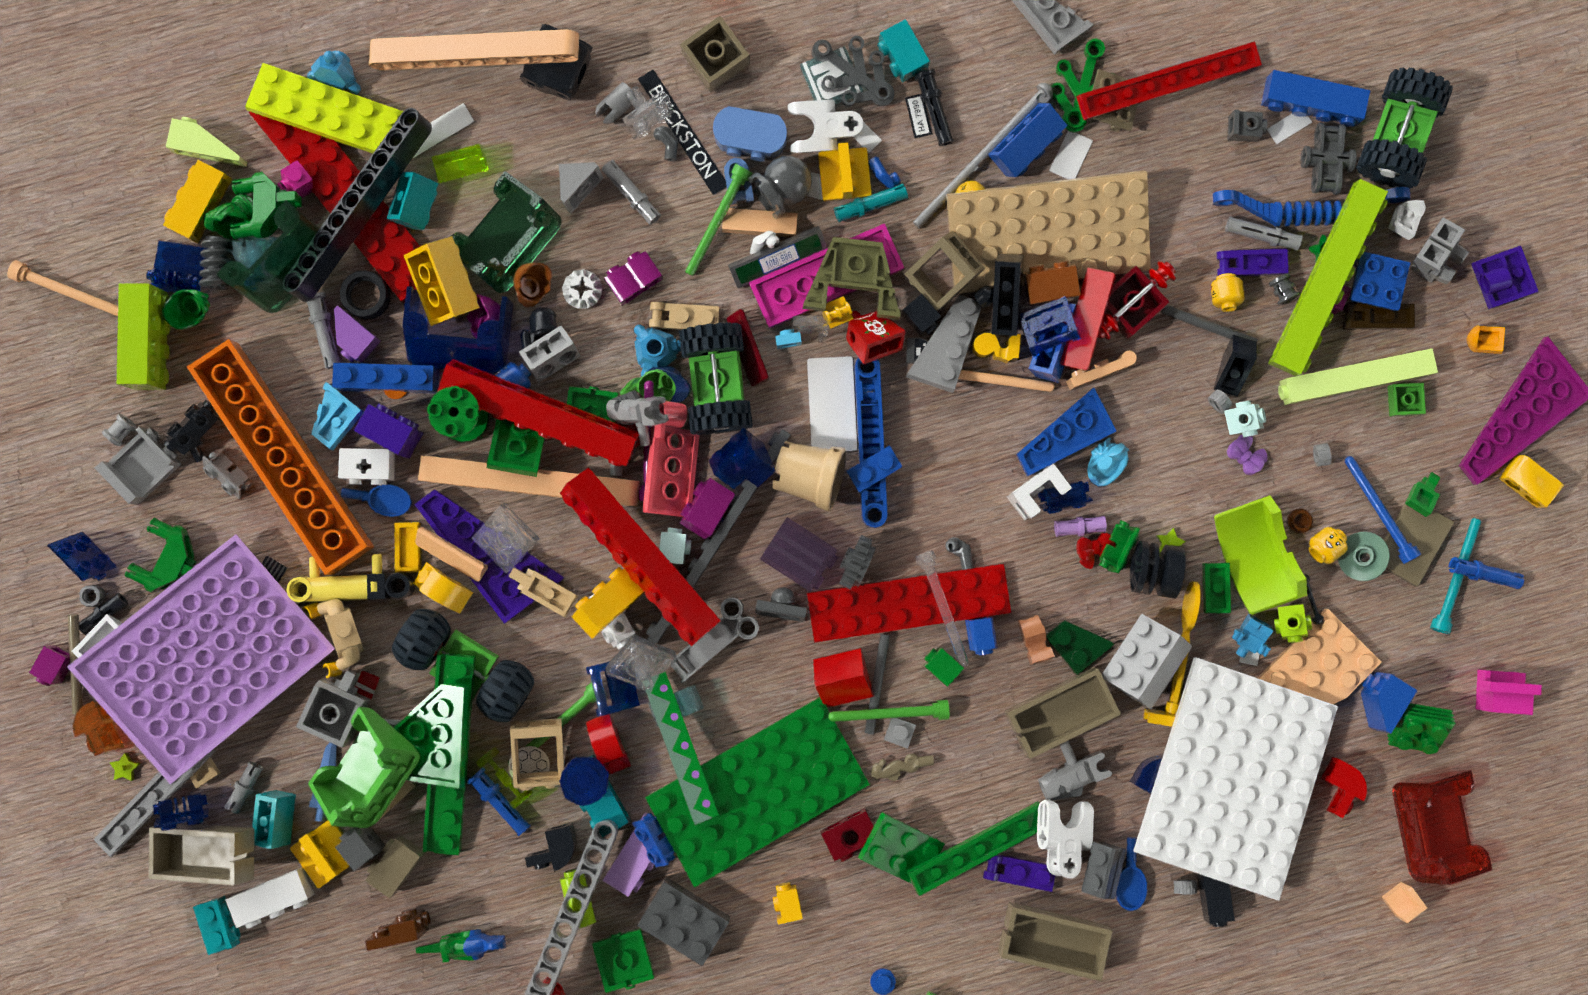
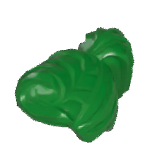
(236, 211)

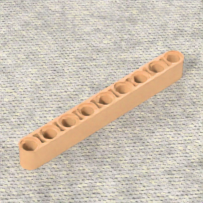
(474, 50)
(545, 484)

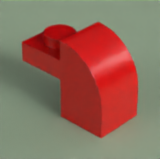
(607, 743)
(1350, 785)

